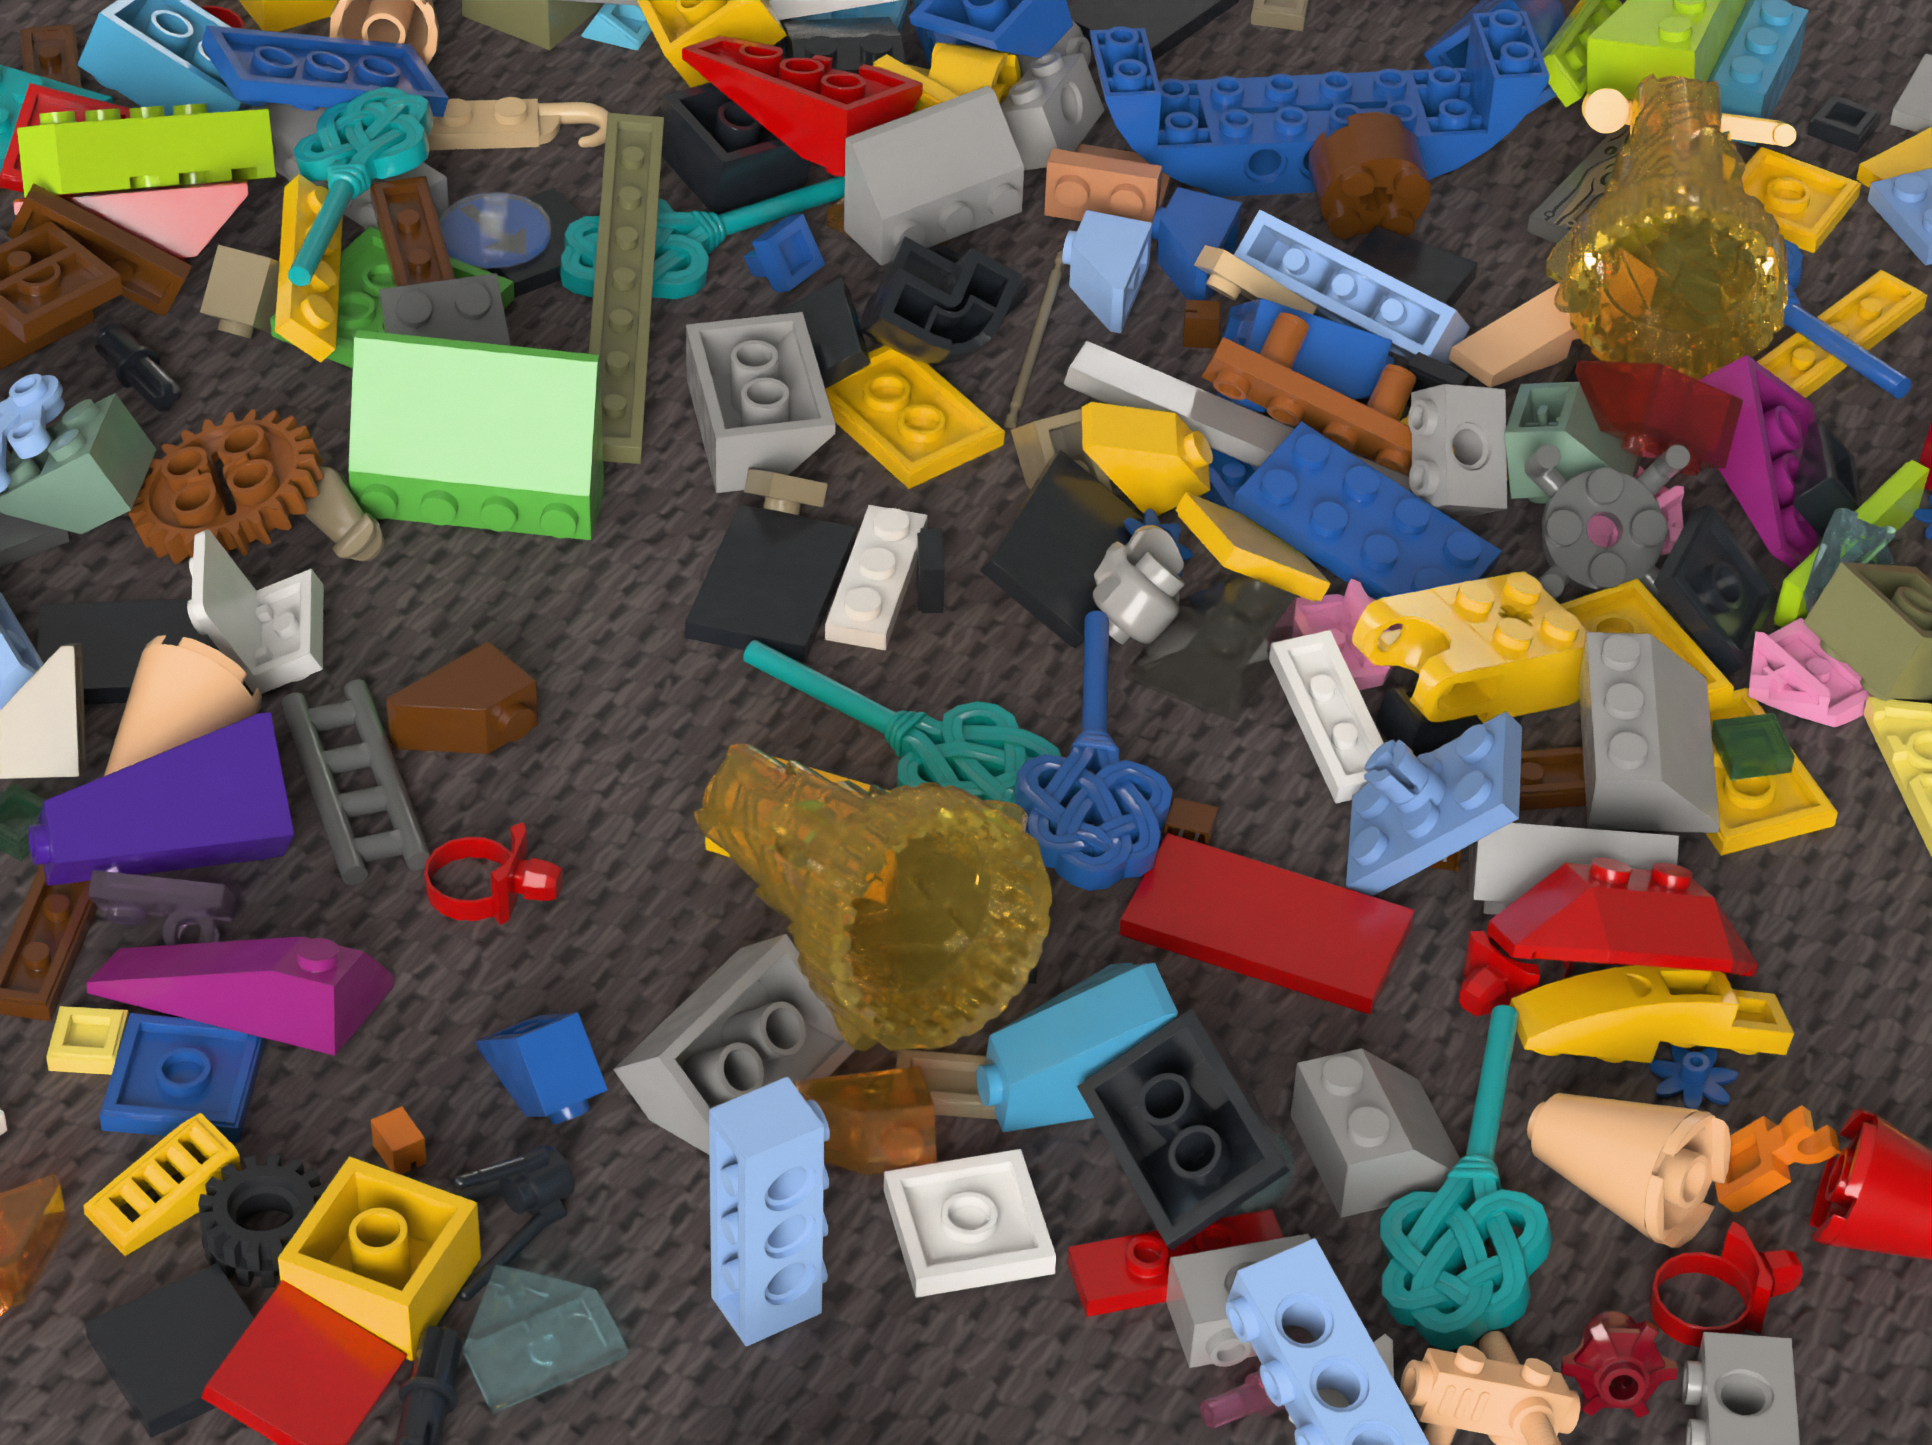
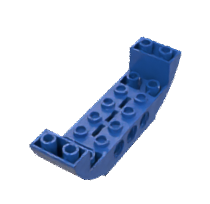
(1259, 130)

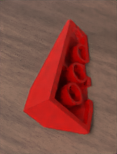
(804, 97)

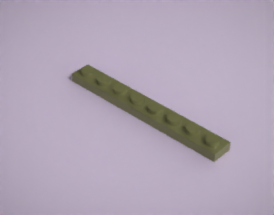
(625, 278)

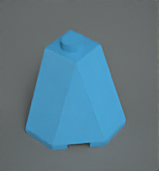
(1057, 1046)

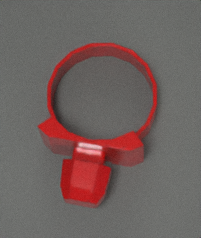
(517, 875)
(1494, 978)
(1751, 1272)

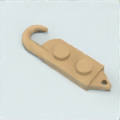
(512, 123)

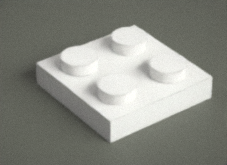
(969, 1223)

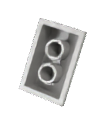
(932, 175)
(756, 395)
(1645, 737)
(1524, 854)
(732, 1037)

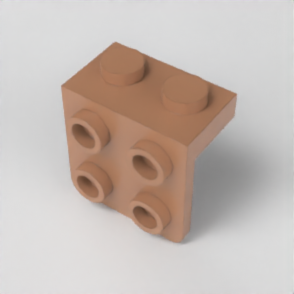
(1103, 182)

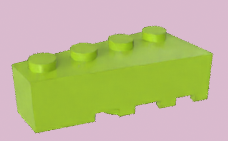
(1659, 40)
(145, 149)

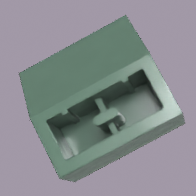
(1563, 418)
(85, 472)

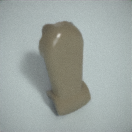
(342, 519)

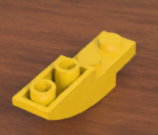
(1634, 1007)

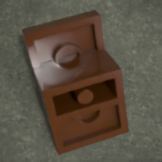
(48, 289)

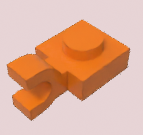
(1765, 1150)

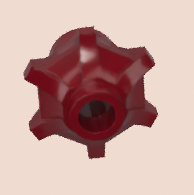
(1618, 1364)

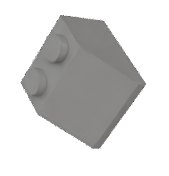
(1369, 1131)

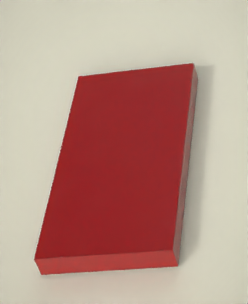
(1268, 923)

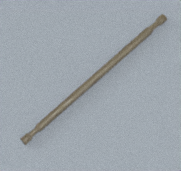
(1035, 342)

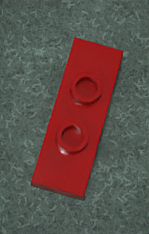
(1135, 1267)

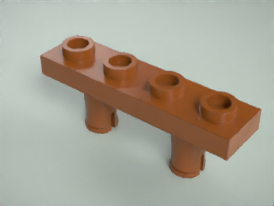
(1296, 398)

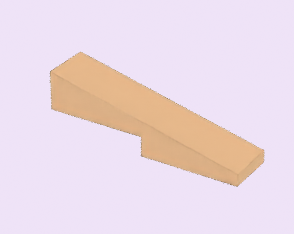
(1517, 342)

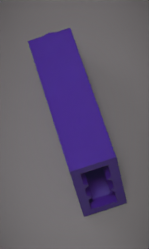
(175, 811)

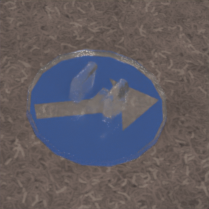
(495, 230)

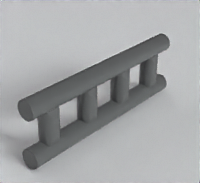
(338, 808)

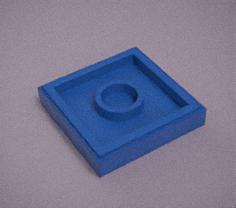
(180, 1069)

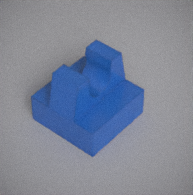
(785, 254)

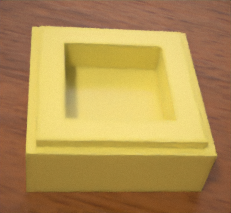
(86, 1039)

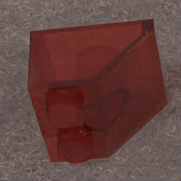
(1661, 408)

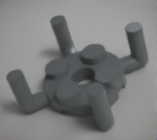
(1608, 494)

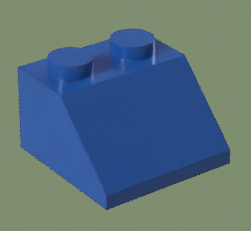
(1002, 25)

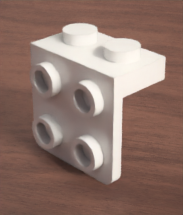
(265, 631)

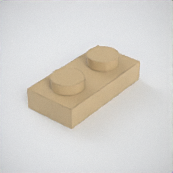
(1234, 277)

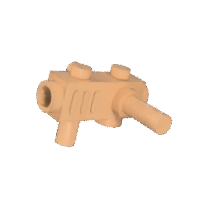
(1489, 1395)

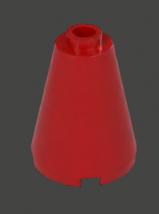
(1876, 1191)

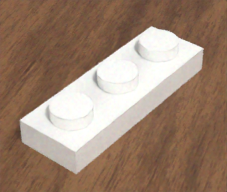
(875, 578)
(1327, 709)

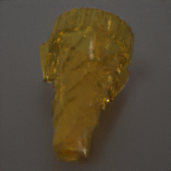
(1675, 251)
(902, 903)

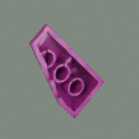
(1768, 456)
(268, 988)

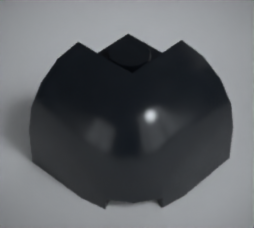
(936, 306)

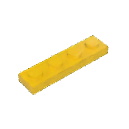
(308, 312)

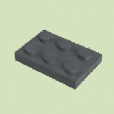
(447, 309)

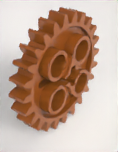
(266, 467)

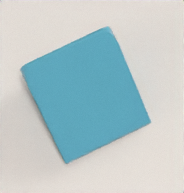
(619, 26)

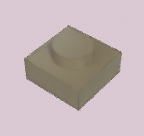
(785, 492)

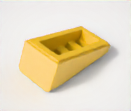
(175, 1153)

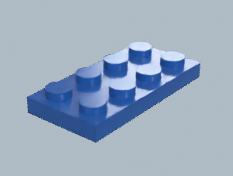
(315, 69)
(1359, 520)

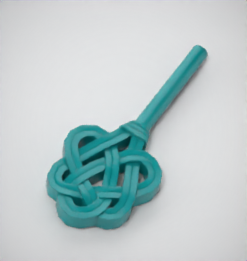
(356, 142)
(686, 239)
(971, 749)
(1437, 1232)

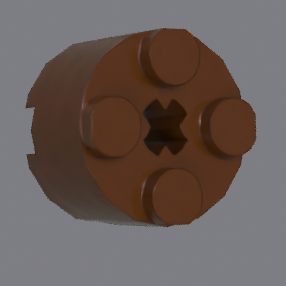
(1369, 176)

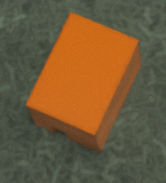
(398, 1140)

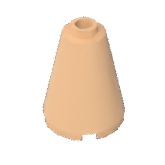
(388, 21)
(179, 698)
(1636, 1159)

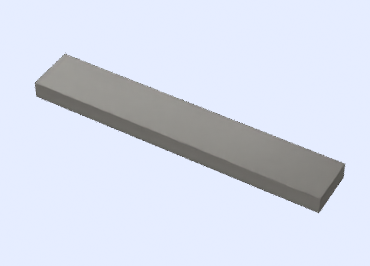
(1223, 423)

